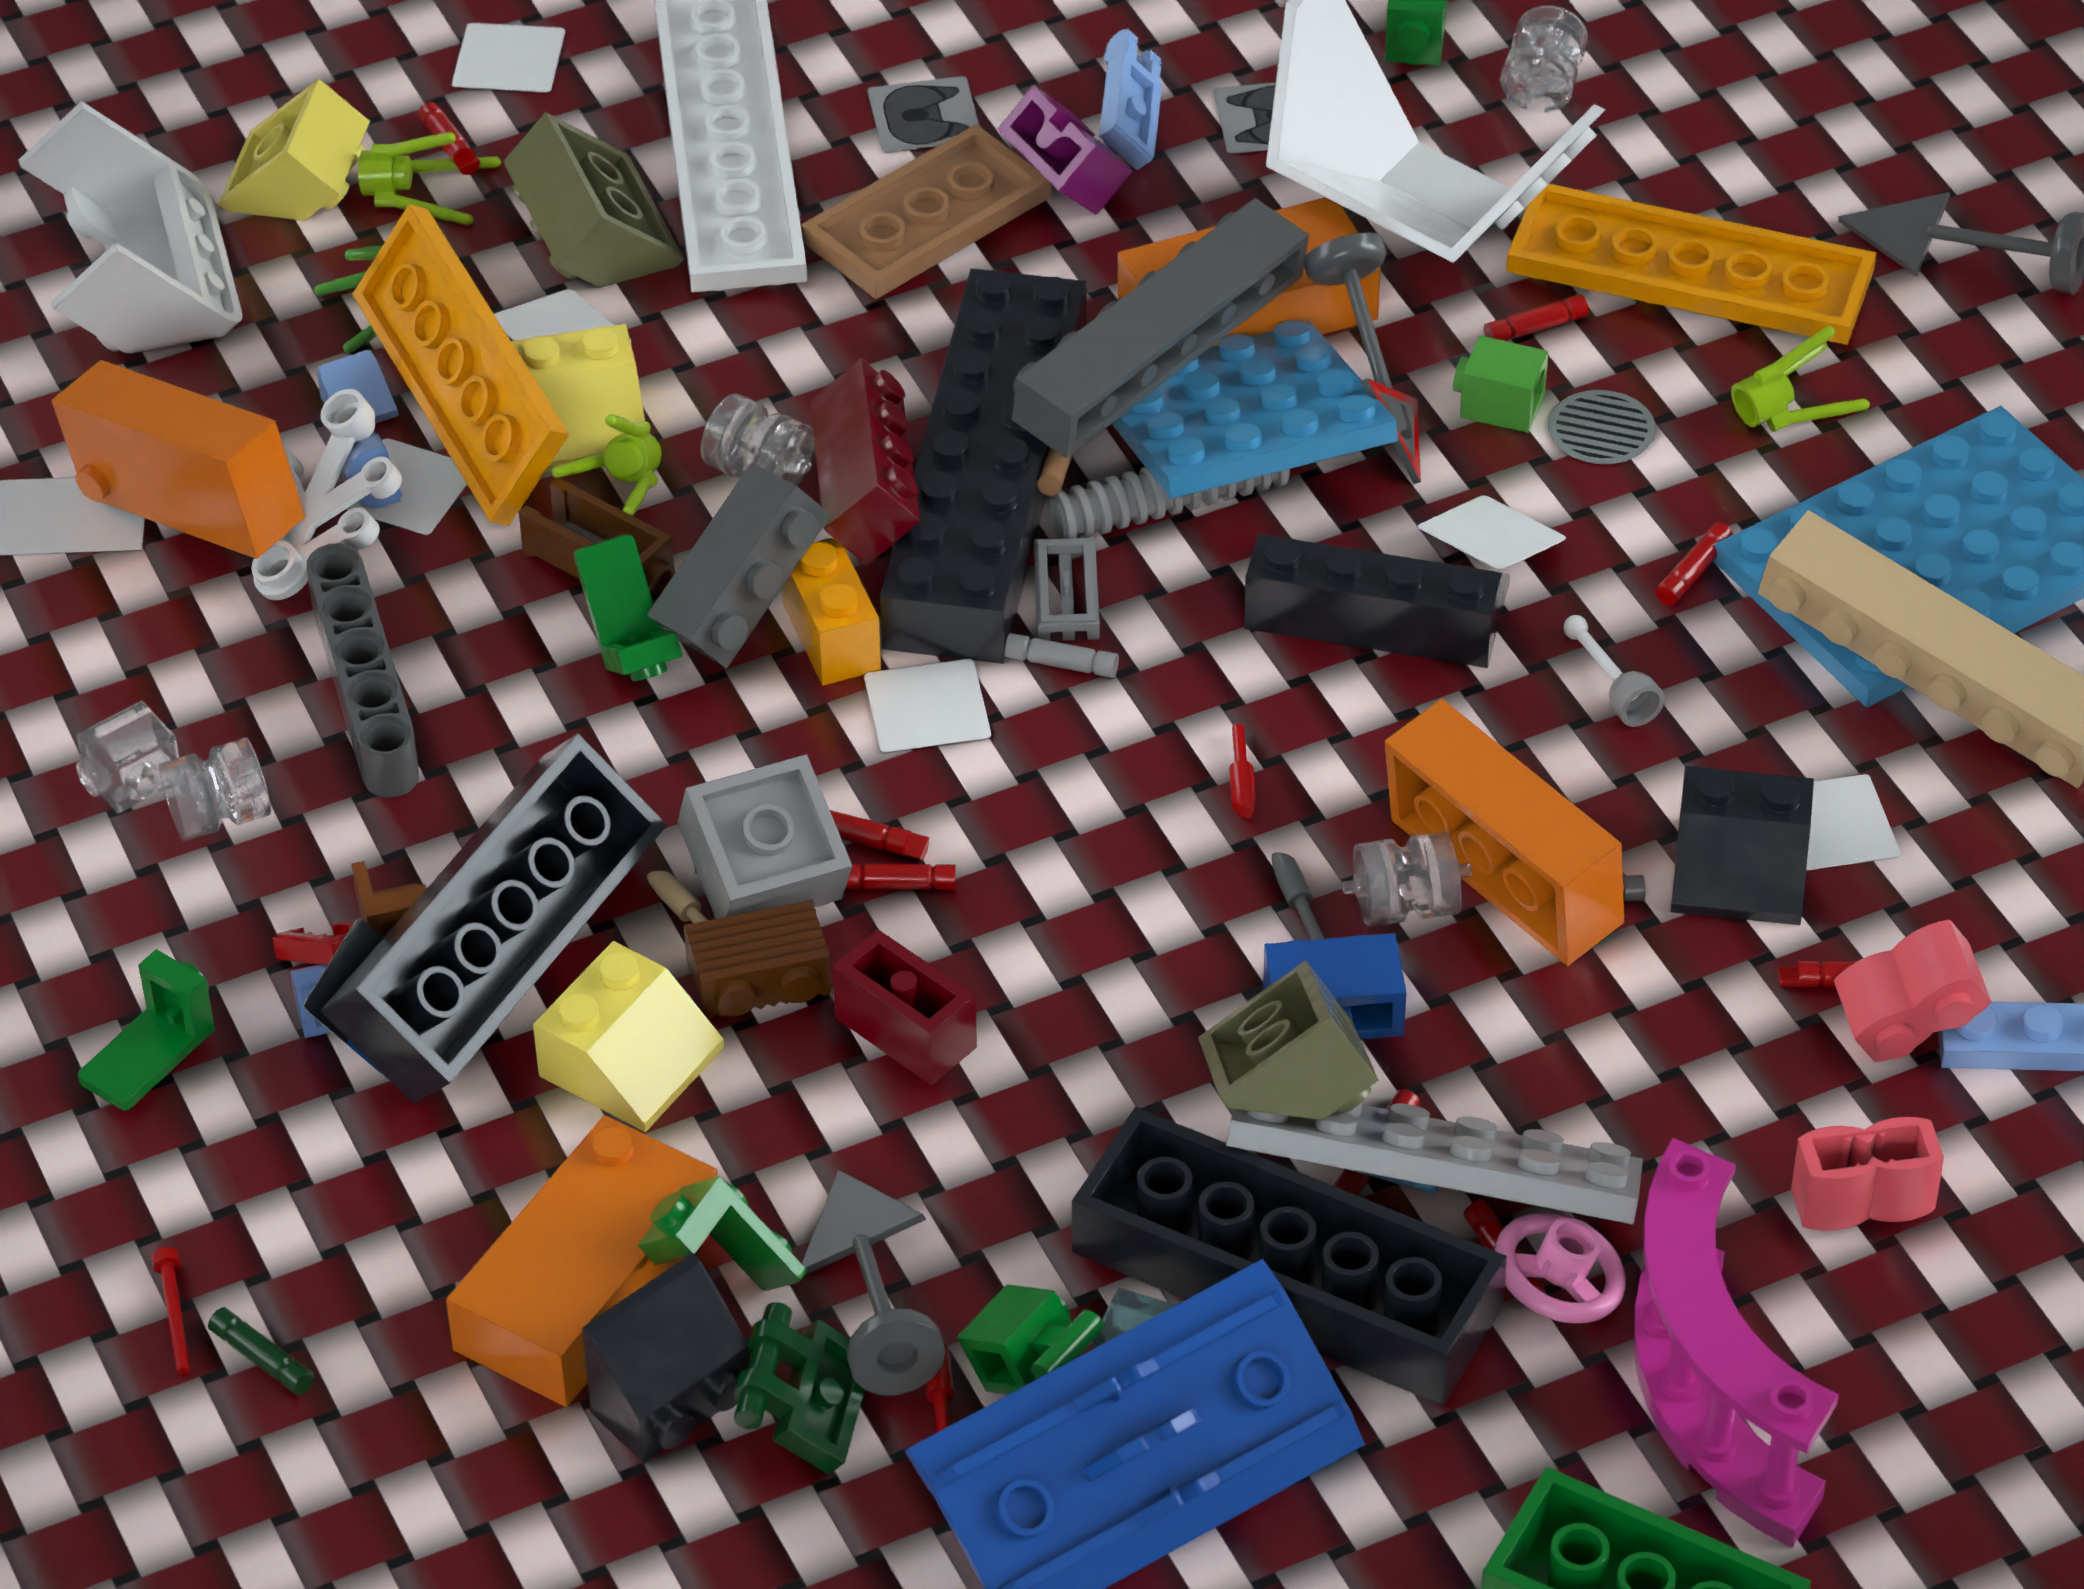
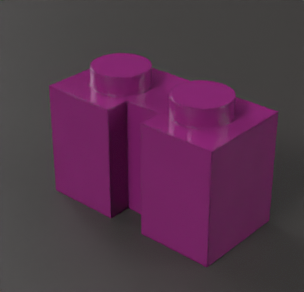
(1064, 150)

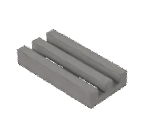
(1067, 621)

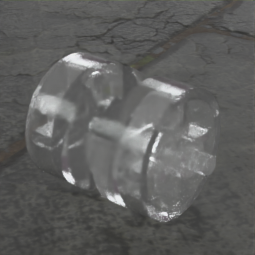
(1544, 59)
(744, 434)
(1407, 878)

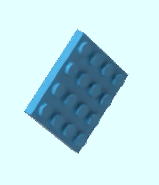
(1254, 412)

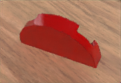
(310, 948)

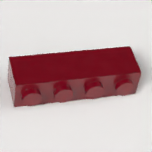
(865, 461)

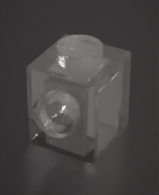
(124, 756)

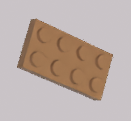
(925, 211)

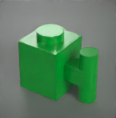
(1025, 1337)

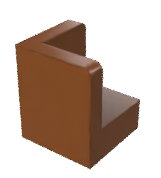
(383, 907)

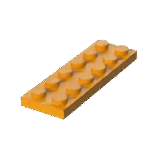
(1691, 262)
(460, 365)

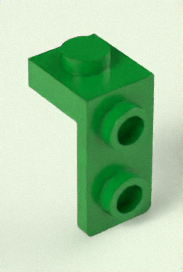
(1415, 31)
(619, 609)
(164, 1034)
(722, 1212)

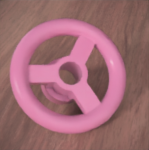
(1565, 1262)

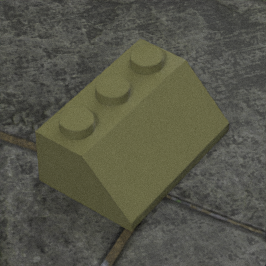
(589, 205)
(1289, 1052)

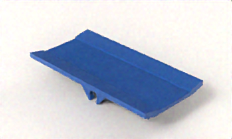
(1140, 1442)

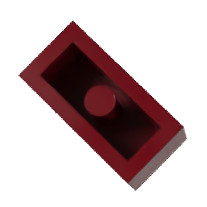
(905, 1006)

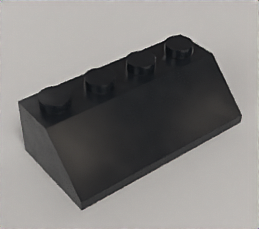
(1374, 600)

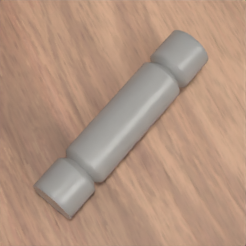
(1061, 655)

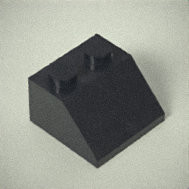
(1742, 845)
(664, 1360)

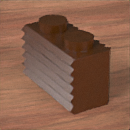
(758, 959)

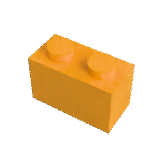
(833, 614)

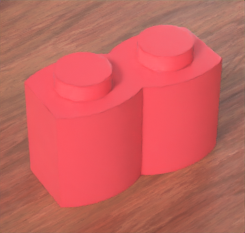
(1912, 991)
(1867, 1173)

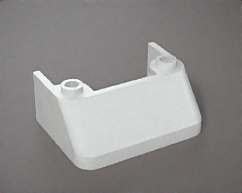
(164, 249)

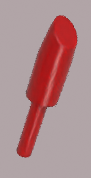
(1241, 776)
(941, 1391)

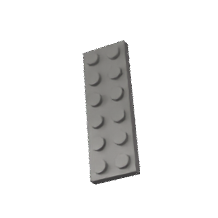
(1454, 1156)

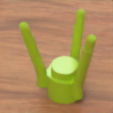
(386, 173)
(1769, 391)
(626, 457)

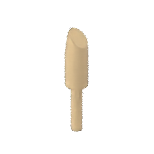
(676, 896)

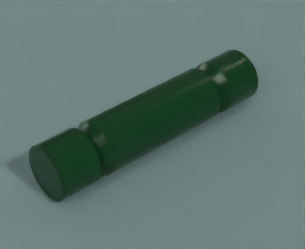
(261, 1351)

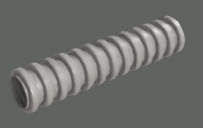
(1136, 499)

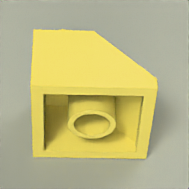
(297, 157)
(584, 381)
(625, 1037)

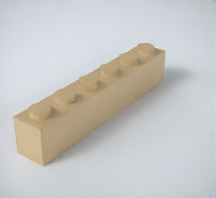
(1931, 643)

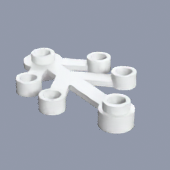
(284, 566)

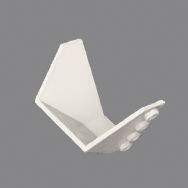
(1351, 142)

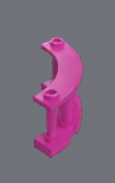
(1707, 1365)

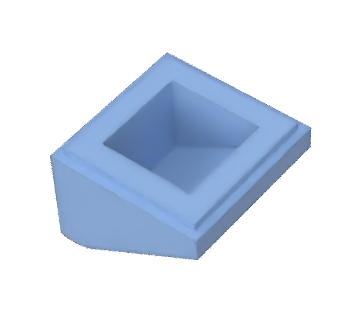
(361, 374)

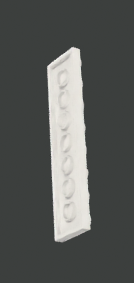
(729, 144)

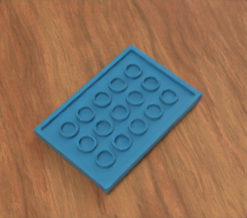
(1968, 511)

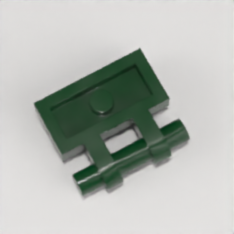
(820, 1400)

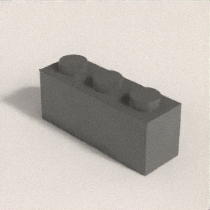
(739, 564)

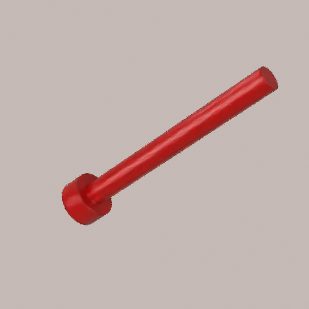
(166, 1262)

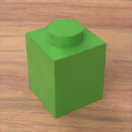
(1501, 383)

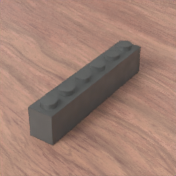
(1158, 327)

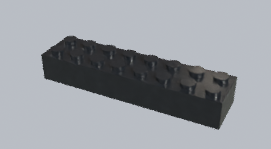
(977, 474)

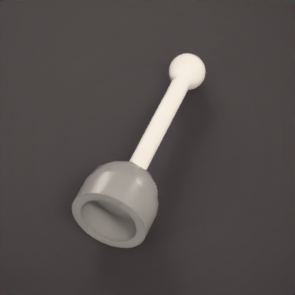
(1632, 694)

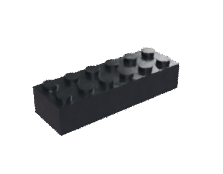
(494, 919)
(1360, 1275)

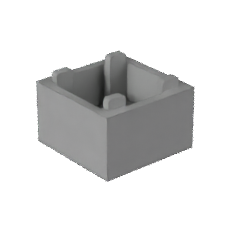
(764, 839)

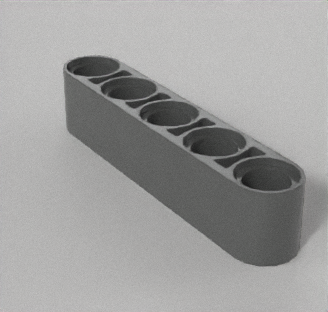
(363, 670)

